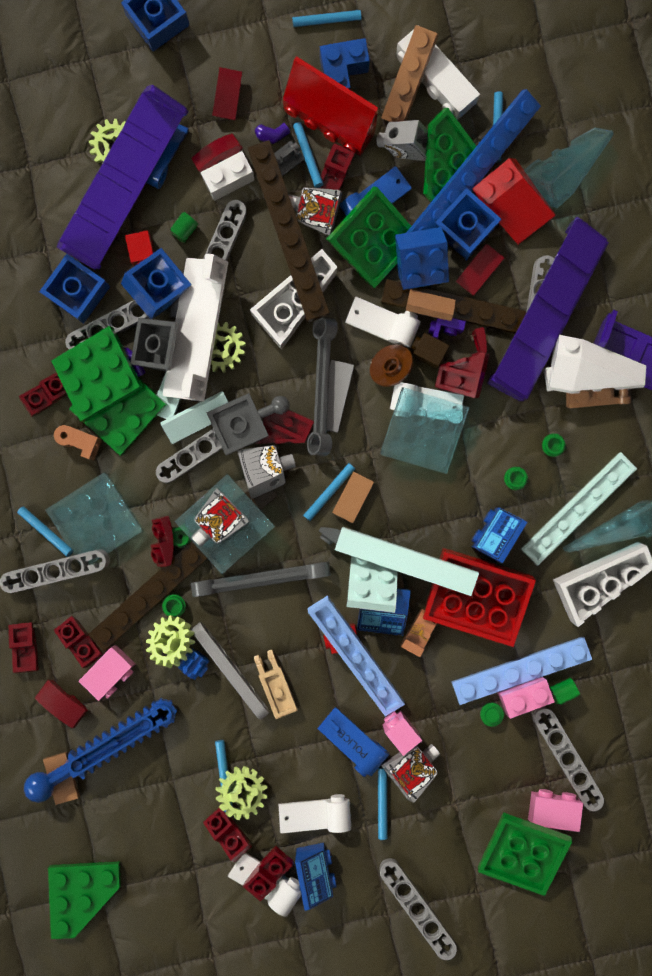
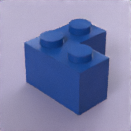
(344, 59)

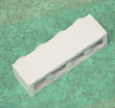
(444, 81)

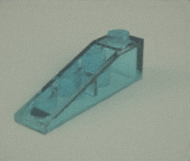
(566, 168)
(627, 525)

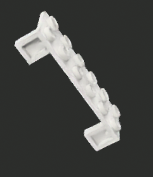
(197, 327)

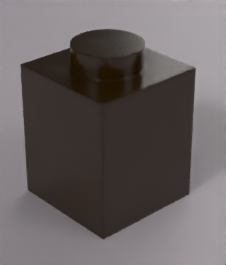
(429, 350)

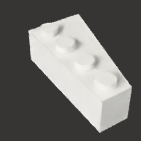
(281, 309)
(598, 582)

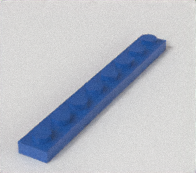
(481, 158)

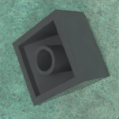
(154, 344)

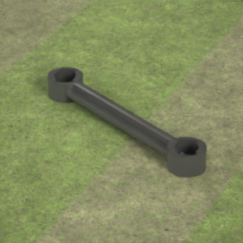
(319, 441)
(258, 579)

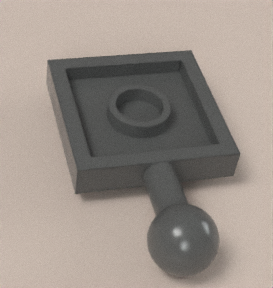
(240, 422)

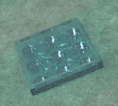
(424, 430)
(94, 518)
(234, 547)

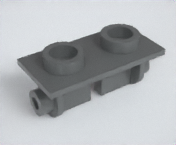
(288, 157)

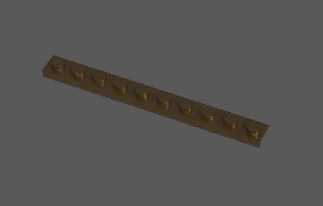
(156, 588)

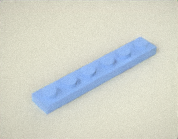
(356, 655)
(521, 670)

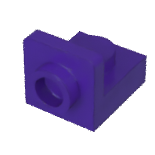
(450, 327)

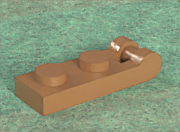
(604, 397)

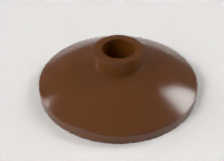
(386, 360)

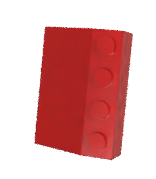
(329, 107)
(492, 609)

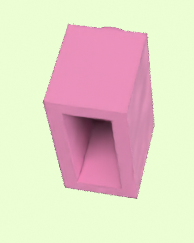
(107, 673)
(526, 697)
(401, 732)
(555, 811)

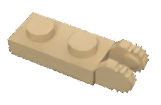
(276, 687)

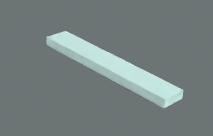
(578, 508)
(407, 561)

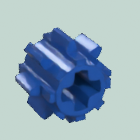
(195, 665)

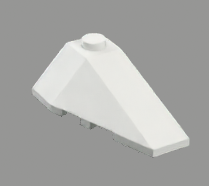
(587, 366)

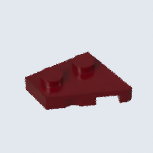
(463, 375)
(287, 428)

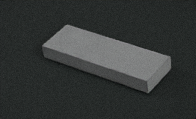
(339, 382)

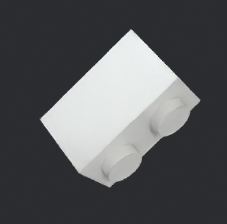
(228, 176)

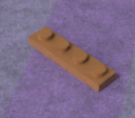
(410, 74)

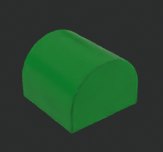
(183, 227)
(564, 691)

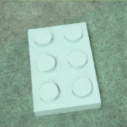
(371, 586)

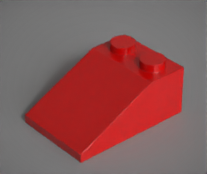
(515, 200)

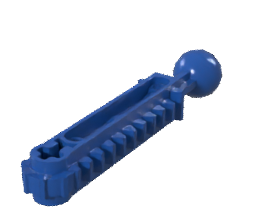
(41, 785)

